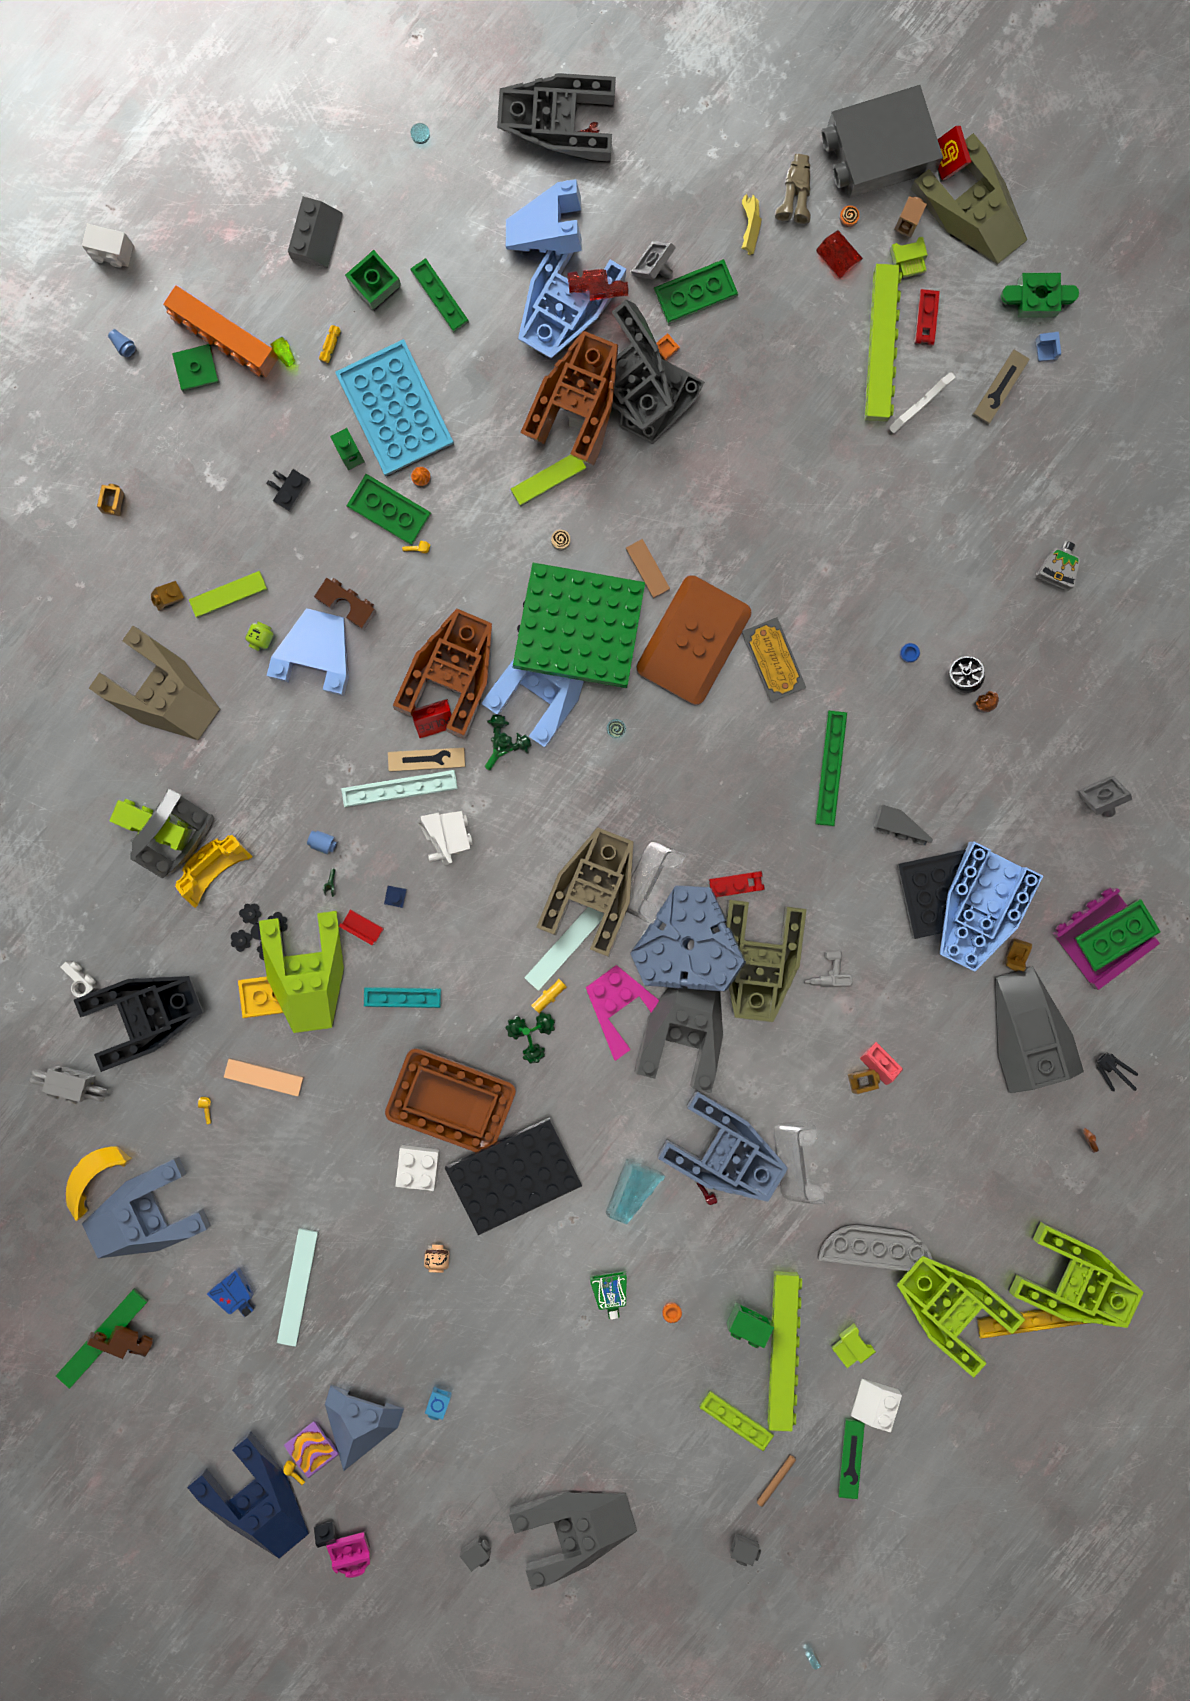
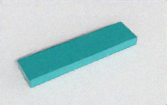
(402, 997)

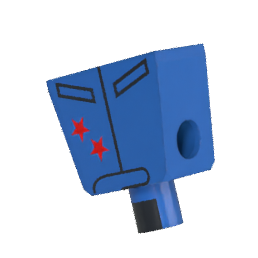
(233, 1293)

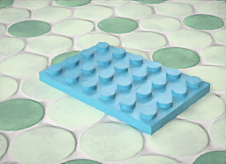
(394, 407)

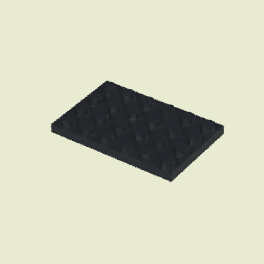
(513, 1176)

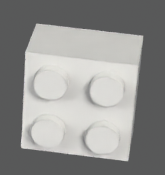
(107, 245)
(417, 1168)

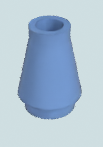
(122, 343)

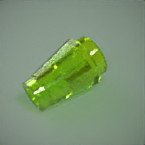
(283, 351)

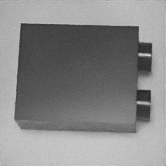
(882, 141)

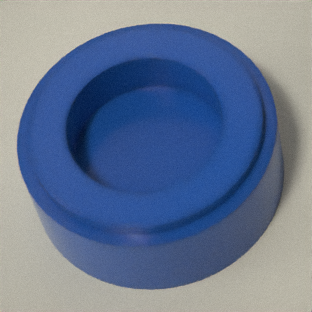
(909, 653)

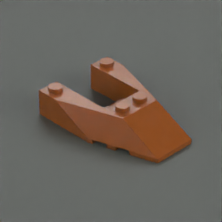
(580, 385)
(456, 660)

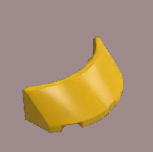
(207, 865)
(85, 1171)

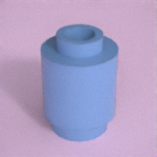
(321, 842)

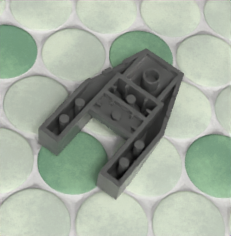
(546, 113)
(640, 379)
(687, 1019)
(585, 1526)

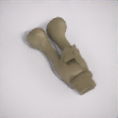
(796, 183)

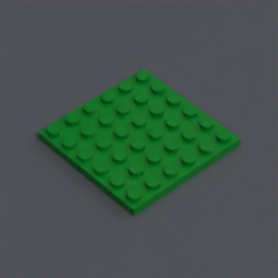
(579, 625)

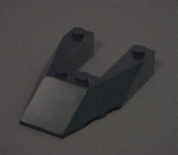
(150, 1011)

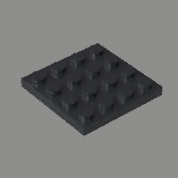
(926, 890)

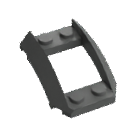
(185, 811)

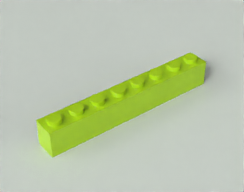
(881, 342)
(783, 1351)

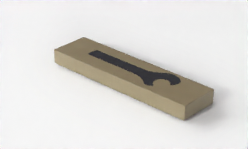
(1001, 386)

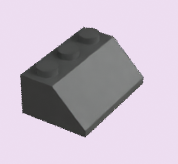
(314, 232)

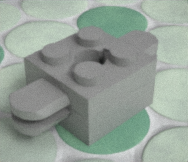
(68, 1084)

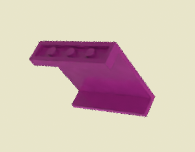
(1082, 921)

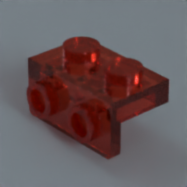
(838, 253)

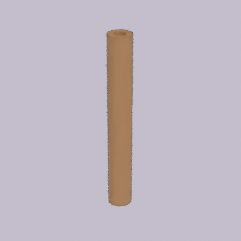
(776, 1480)

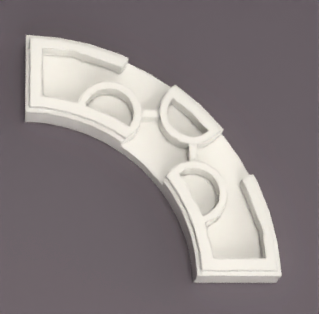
(928, 397)

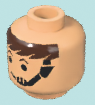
(436, 1259)

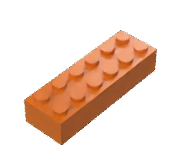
(220, 331)

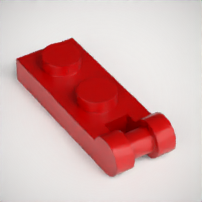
(927, 316)
(736, 884)

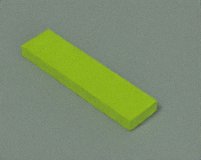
(547, 479)
(228, 594)
(736, 1420)

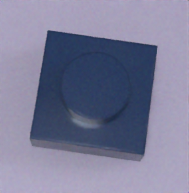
(395, 896)

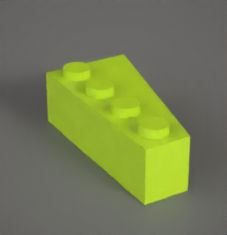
(134, 819)

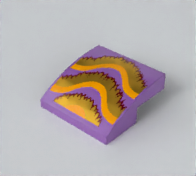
(311, 1449)

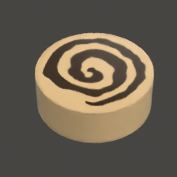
(560, 539)

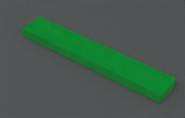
(831, 768)
(87, 1354)

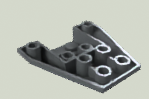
(683, 390)

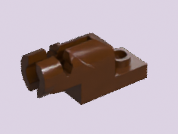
(120, 1341)

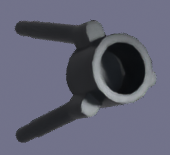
(1107, 1062)

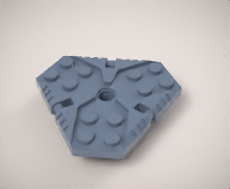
(664, 954)

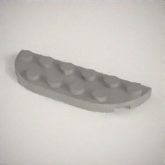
(873, 1247)

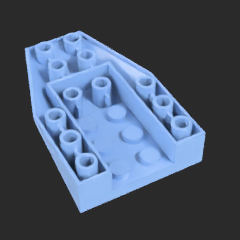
(984, 905)

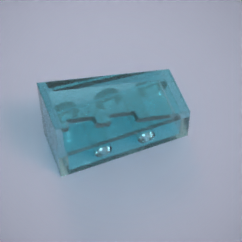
(631, 1190)

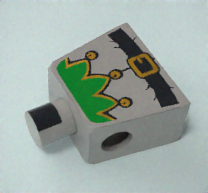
(1061, 567)

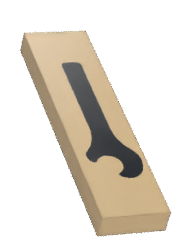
(426, 759)

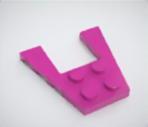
(611, 994)

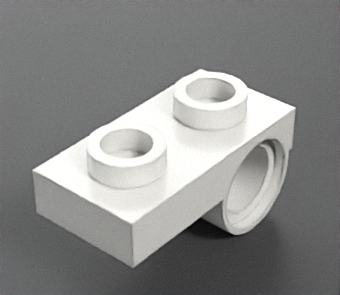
(74, 971)

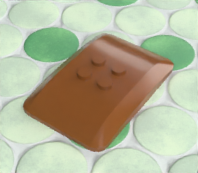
(693, 640)
(449, 1100)

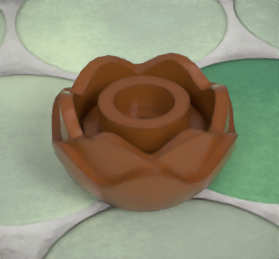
(988, 701)

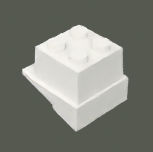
(446, 834)

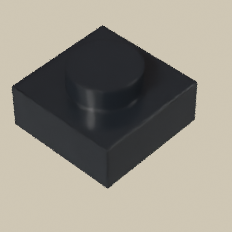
(325, 1534)

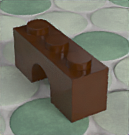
(331, 593)

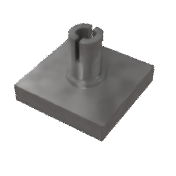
(654, 261)
(1105, 796)

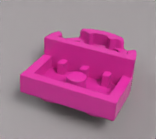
(350, 1555)

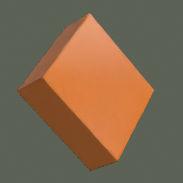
(667, 347)

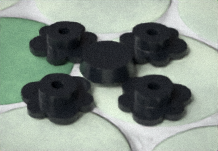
(255, 930)

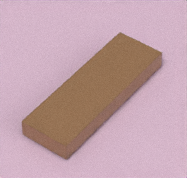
(647, 568)

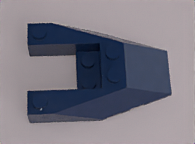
(261, 1510)

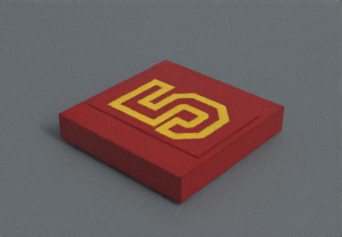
(954, 152)

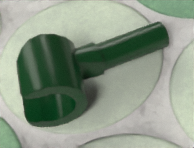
(329, 886)

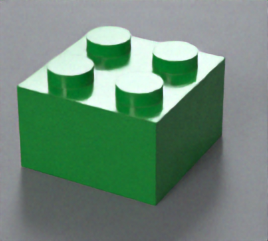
(373, 279)
(750, 1326)

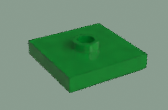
(195, 367)

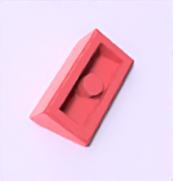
(882, 1063)

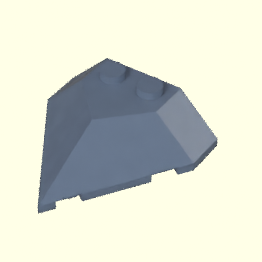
(358, 1424)

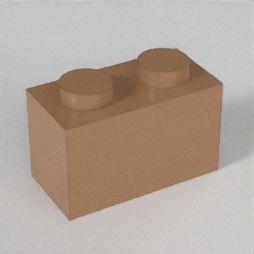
(910, 216)

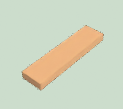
(263, 1077)

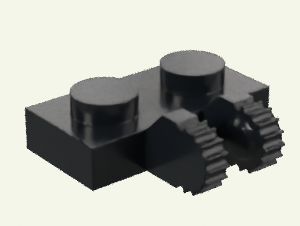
(290, 490)

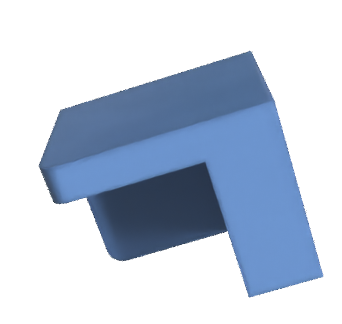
(1048, 346)

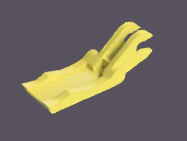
(750, 237)

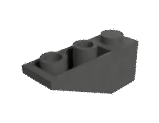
(897, 822)

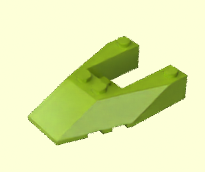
(305, 983)
(1090, 1288)
(947, 1302)

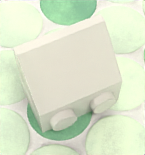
(876, 1405)

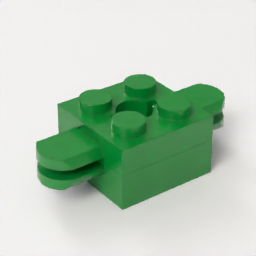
(1039, 303)

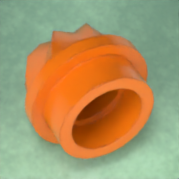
(420, 476)

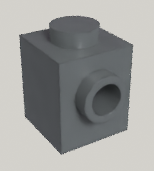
(745, 1550)
(476, 1553)

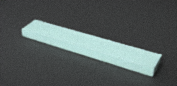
(399, 788)
(564, 947)
(297, 1287)

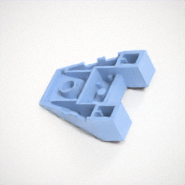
(540, 224)
(316, 643)

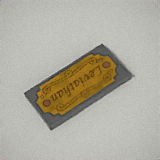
(774, 659)

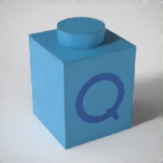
(438, 1404)

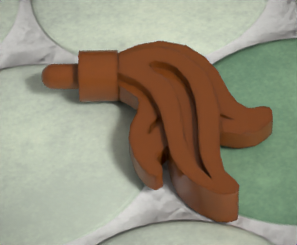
(1091, 1139)

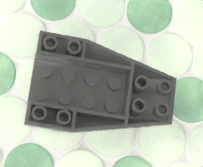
(1032, 1034)

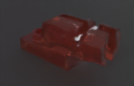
(597, 284)

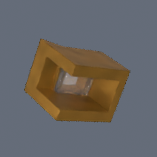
(110, 499)
(864, 1081)

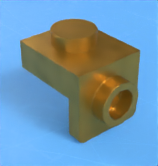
(166, 595)
(1018, 955)

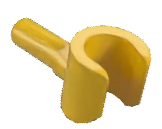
(422, 548)
(205, 1102)
(289, 1471)

